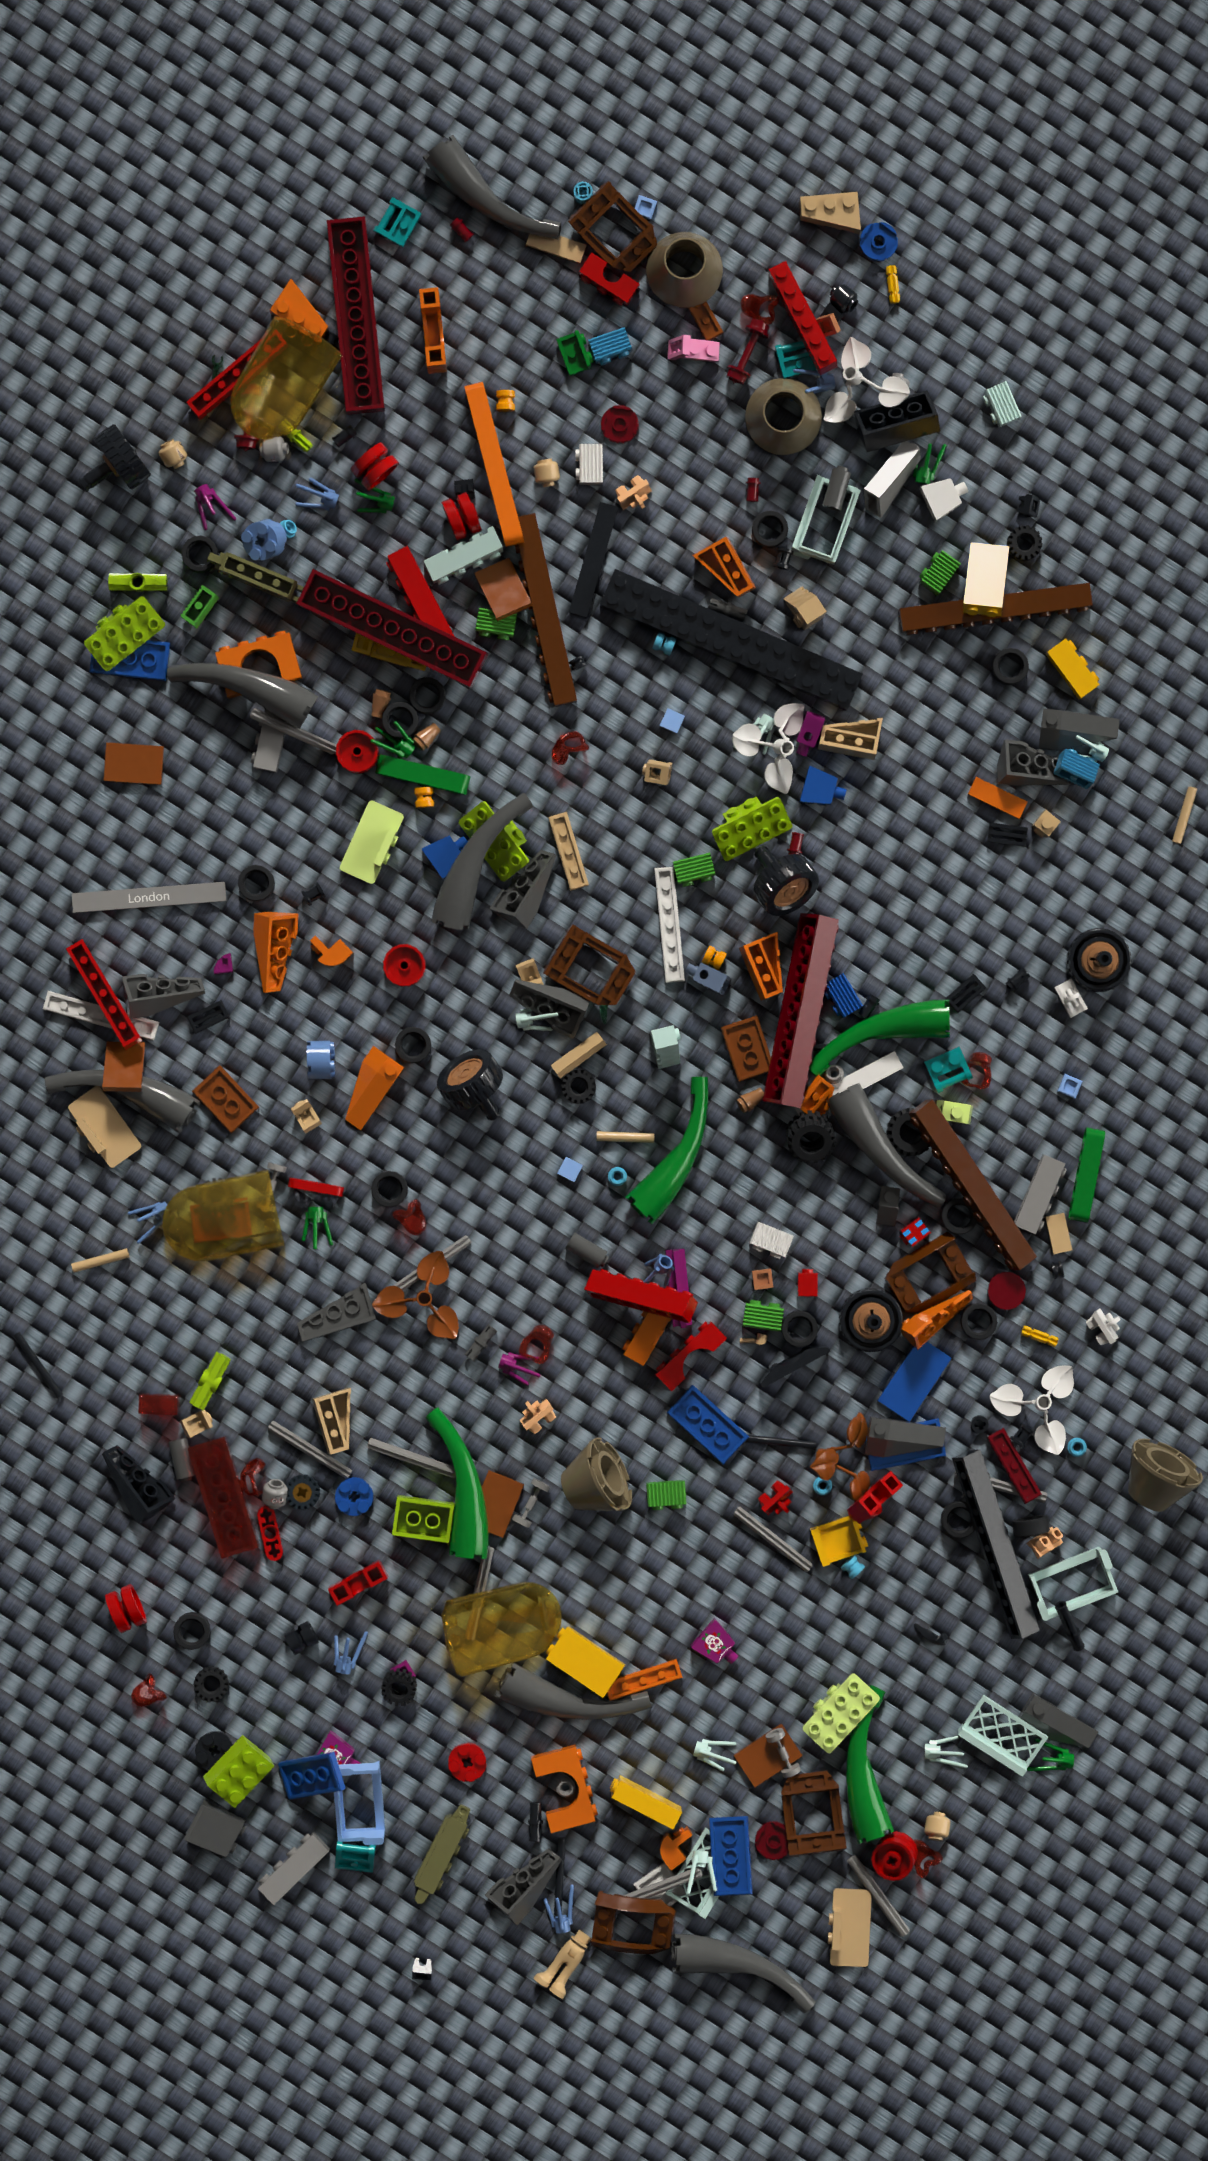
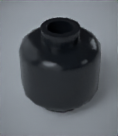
(843, 298)

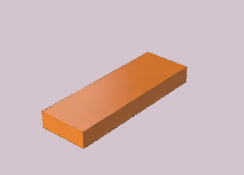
(997, 798)

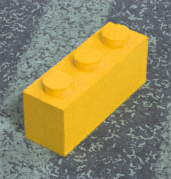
(1073, 668)

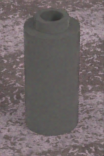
(837, 488)
(587, 1250)
(181, 1459)

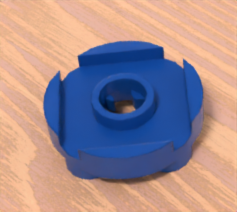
(889, 240)
(346, 1488)

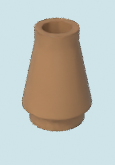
(380, 702)
(425, 737)
(749, 1100)

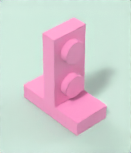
(693, 349)

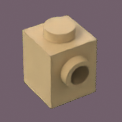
(1045, 824)

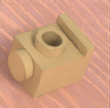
(658, 778)

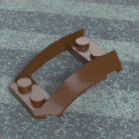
(595, 208)
(566, 954)
(952, 1259)
(814, 1842)
(605, 1918)

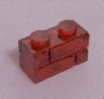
(159, 1404)

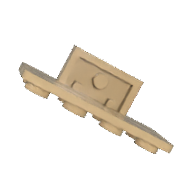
(103, 1127)
(850, 1927)

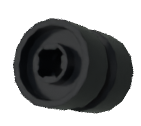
(301, 1637)

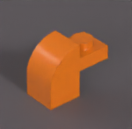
(334, 955)
(669, 1847)

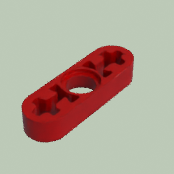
(315, 1186)
(277, 1537)

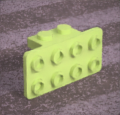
(372, 842)
(840, 1712)

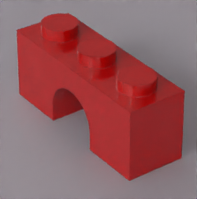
(621, 290)
(874, 1497)
(357, 1582)

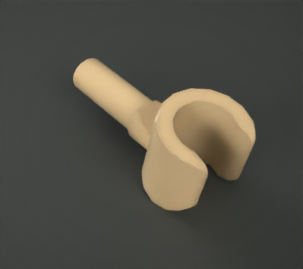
(760, 1339)

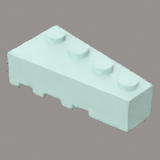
(464, 556)

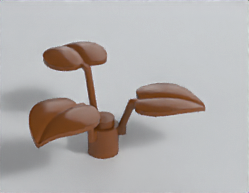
(432, 1269)
(827, 1459)

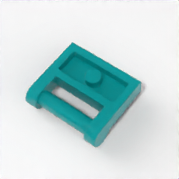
(403, 224)
(800, 361)
(945, 1063)
(354, 1861)

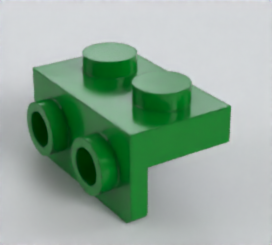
(574, 353)

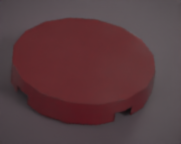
(619, 424)
(1006, 1290)
(772, 1840)

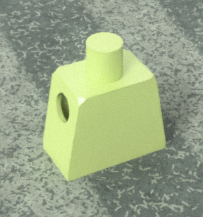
(955, 1111)

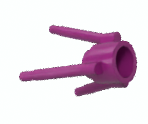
(204, 495)
(508, 1363)

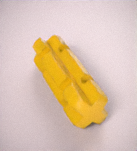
(892, 282)
(1039, 1336)

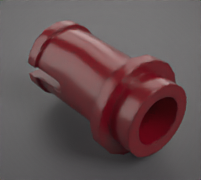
(458, 226)
(752, 489)
(796, 843)

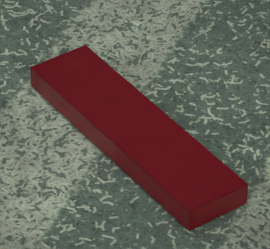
(1014, 1466)

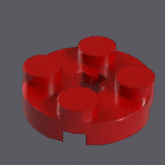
(464, 1751)

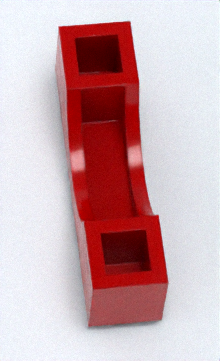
(708, 1338)

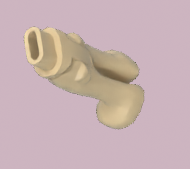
(570, 1954)

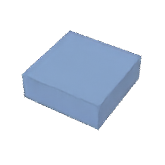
(645, 207)
(672, 720)
(1069, 1086)
(570, 1169)

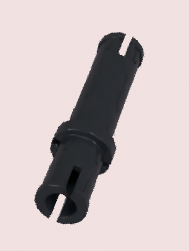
(1072, 1632)

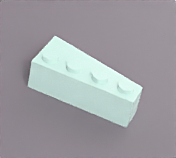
(666, 1046)

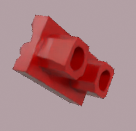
(770, 1504)

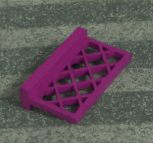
(678, 1277)

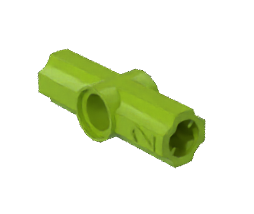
(124, 582)
(210, 1380)

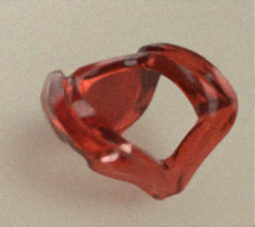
(751, 305)
(561, 751)
(983, 1060)
(412, 1221)
(540, 1333)
(253, 1467)
(145, 1694)
(923, 1852)

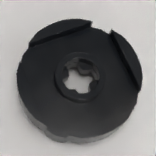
(208, 1741)

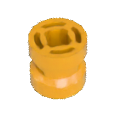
(505, 401)
(424, 802)
(718, 959)

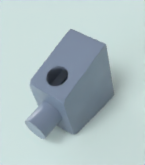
(716, 980)

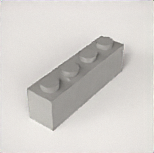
(269, 747)
(1039, 1193)
(293, 1868)

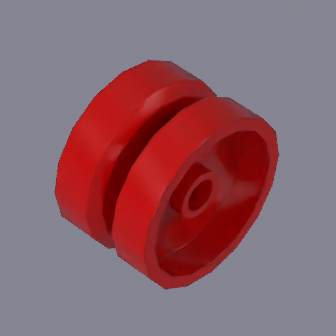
(374, 466)
(462, 516)
(357, 763)
(410, 955)
(125, 1607)
(894, 1856)

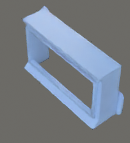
(372, 1835)

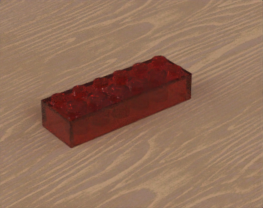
(223, 1496)

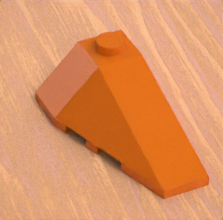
(273, 940)
(374, 1081)
(929, 1322)

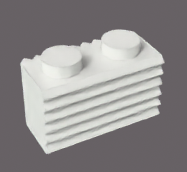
(590, 463)
(771, 1239)

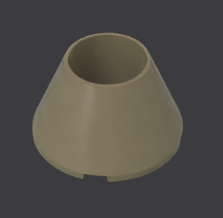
(679, 290)
(775, 440)
(1160, 1475)
(597, 1479)

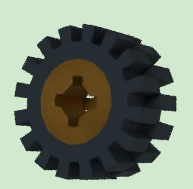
(308, 1488)

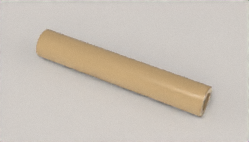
(1184, 815)
(625, 1137)
(100, 1260)

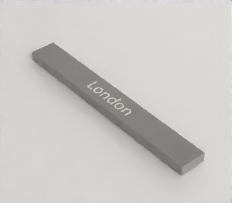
(149, 897)

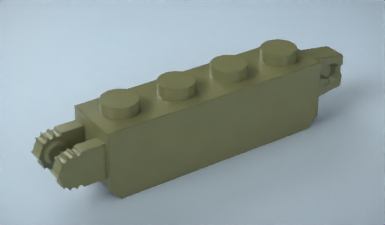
(255, 576)
(440, 1852)

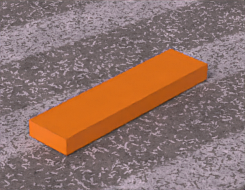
(645, 1679)

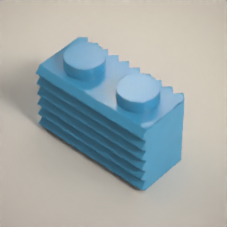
(610, 346)
(1076, 768)

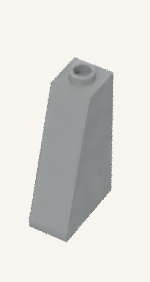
(890, 478)

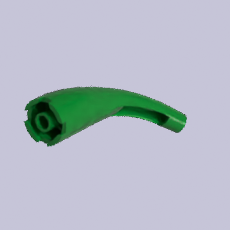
(913, 1020)
(663, 1183)
(470, 1518)
(865, 1801)

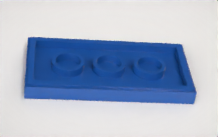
(146, 662)
(914, 1380)
(707, 1424)
(878, 1463)
(311, 1775)
(731, 1855)

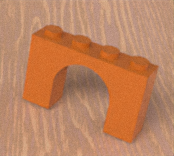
(433, 330)
(279, 646)
(568, 1761)

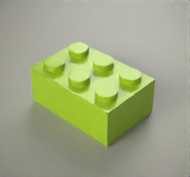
(423, 1518)
(238, 1771)

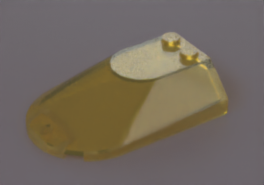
(282, 379)
(223, 1218)
(499, 1626)

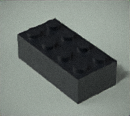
(889, 426)

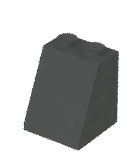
(215, 1829)

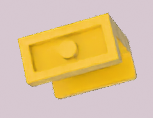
(838, 1540)

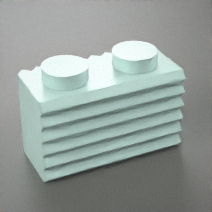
(1001, 404)

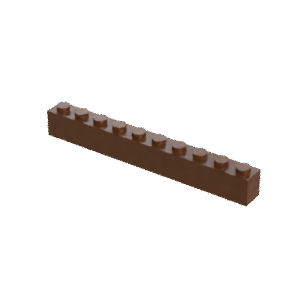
(1015, 605)
(545, 614)
(972, 1185)

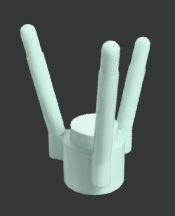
(765, 724)
(1098, 750)
(525, 1019)
(933, 1751)
(702, 1752)
(700, 1859)

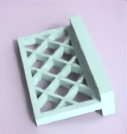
(991, 1747)
(709, 1899)

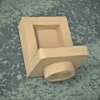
(529, 972)
(306, 1115)
(196, 1423)

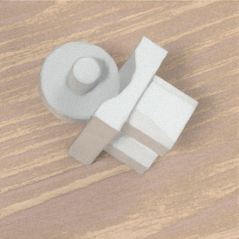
(1070, 998)
(1108, 1334)

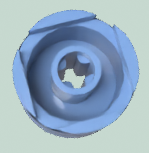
(254, 541)
(319, 1059)

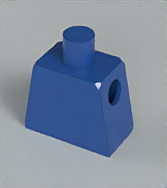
(820, 788)
(443, 853)

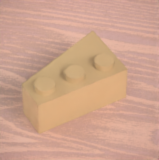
(334, 1418)

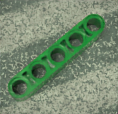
(422, 774)
(1086, 1175)

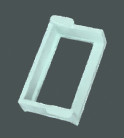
(805, 552)
(1082, 1600)

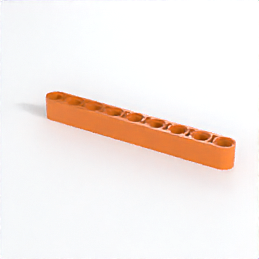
(494, 464)

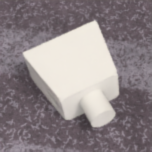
(942, 497)

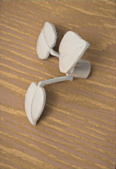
(856, 356)
(747, 742)
(1060, 1383)

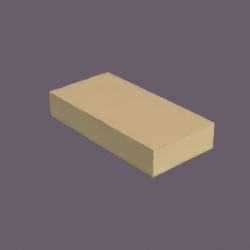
(1058, 1233)

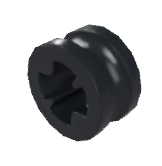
(578, 663)
(1057, 1270)
(983, 1419)

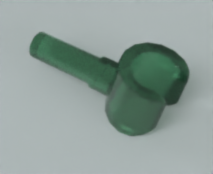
(216, 366)

